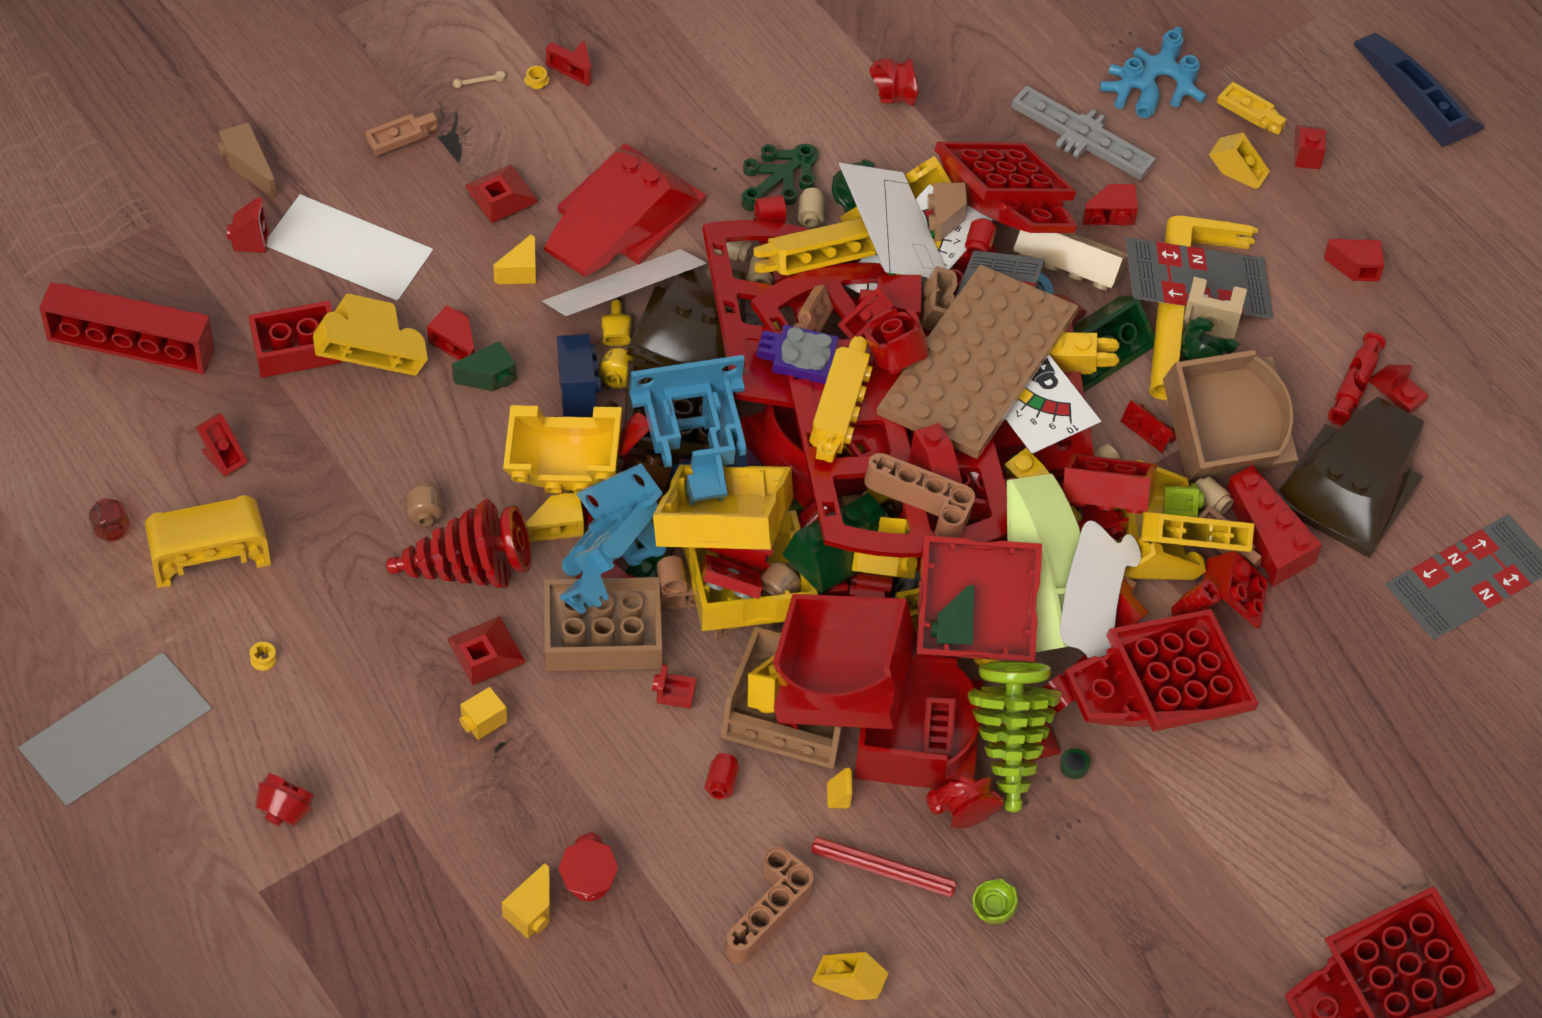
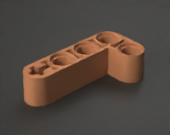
(922, 490)
(674, 584)
(764, 910)

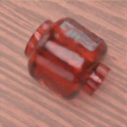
(109, 519)

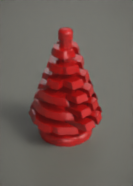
(471, 548)

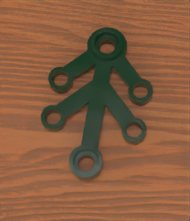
(802, 156)

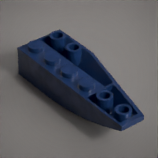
(1427, 97)

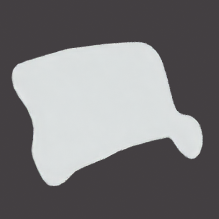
(1095, 588)

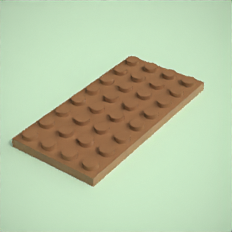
(979, 359)

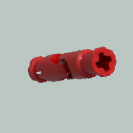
(1357, 378)

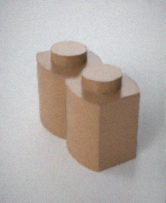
(937, 296)

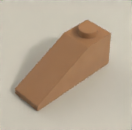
(246, 157)

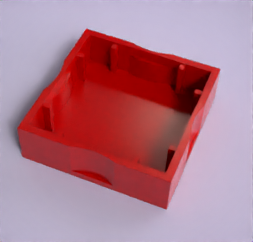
(1004, 596)

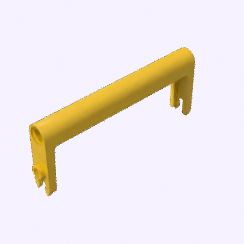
(1169, 321)

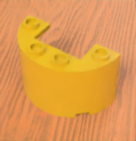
(562, 450)

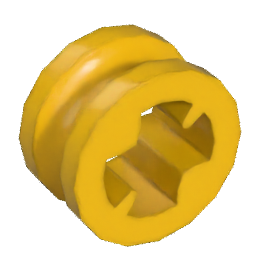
(262, 664)

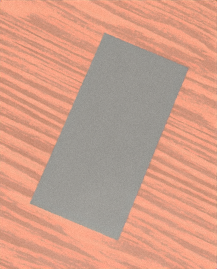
(114, 728)

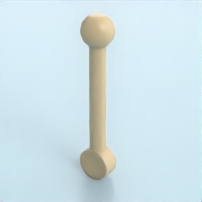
(499, 76)

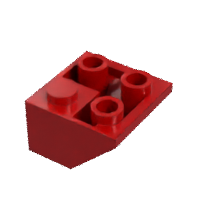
(501, 193)
(1239, 585)
(486, 650)

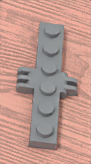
(1083, 133)

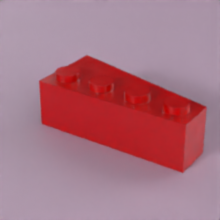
(1278, 532)

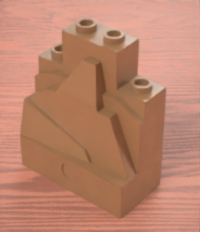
(760, 730)

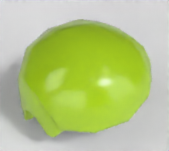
(995, 901)

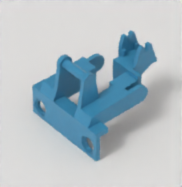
(718, 416)
(619, 519)

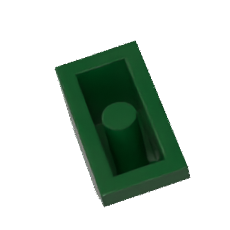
(486, 369)
(955, 620)

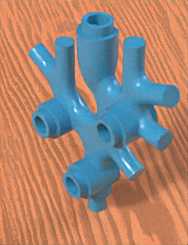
(1143, 77)

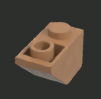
(948, 207)

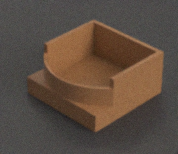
(1230, 415)

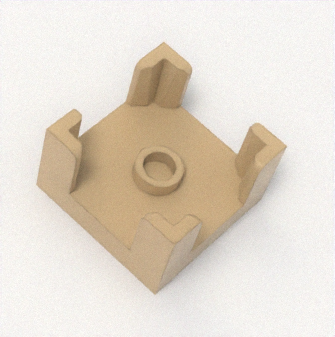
(1221, 313)

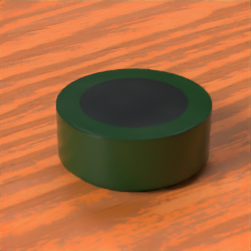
(1074, 763)

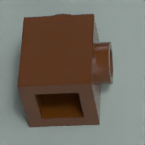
(655, 468)

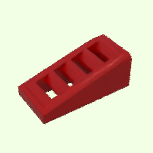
(939, 704)

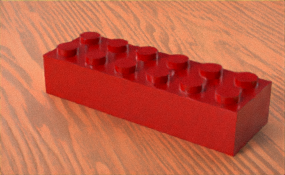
(127, 327)

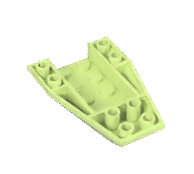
(1042, 515)

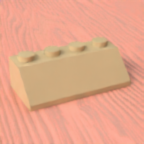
(1076, 255)

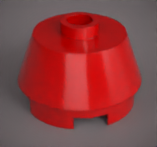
(282, 801)

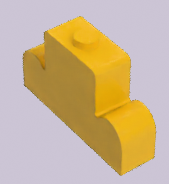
(369, 335)
(1197, 531)

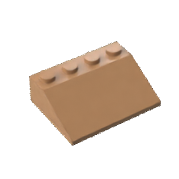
(615, 636)

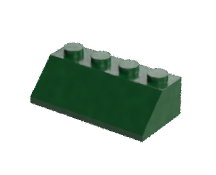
(1123, 321)
(827, 565)

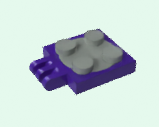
(799, 352)

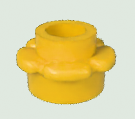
(536, 77)

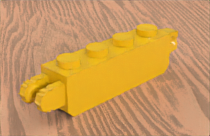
(815, 248)
(1084, 352)
(839, 399)

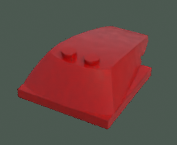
(1010, 184)
(623, 210)
(1162, 675)
(1395, 966)

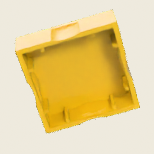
(744, 520)
(726, 610)

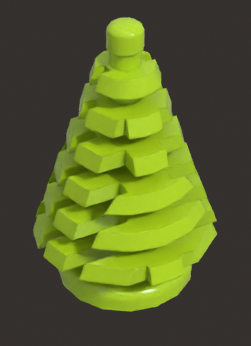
(1015, 710)

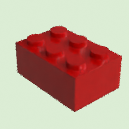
(285, 339)
(1109, 483)

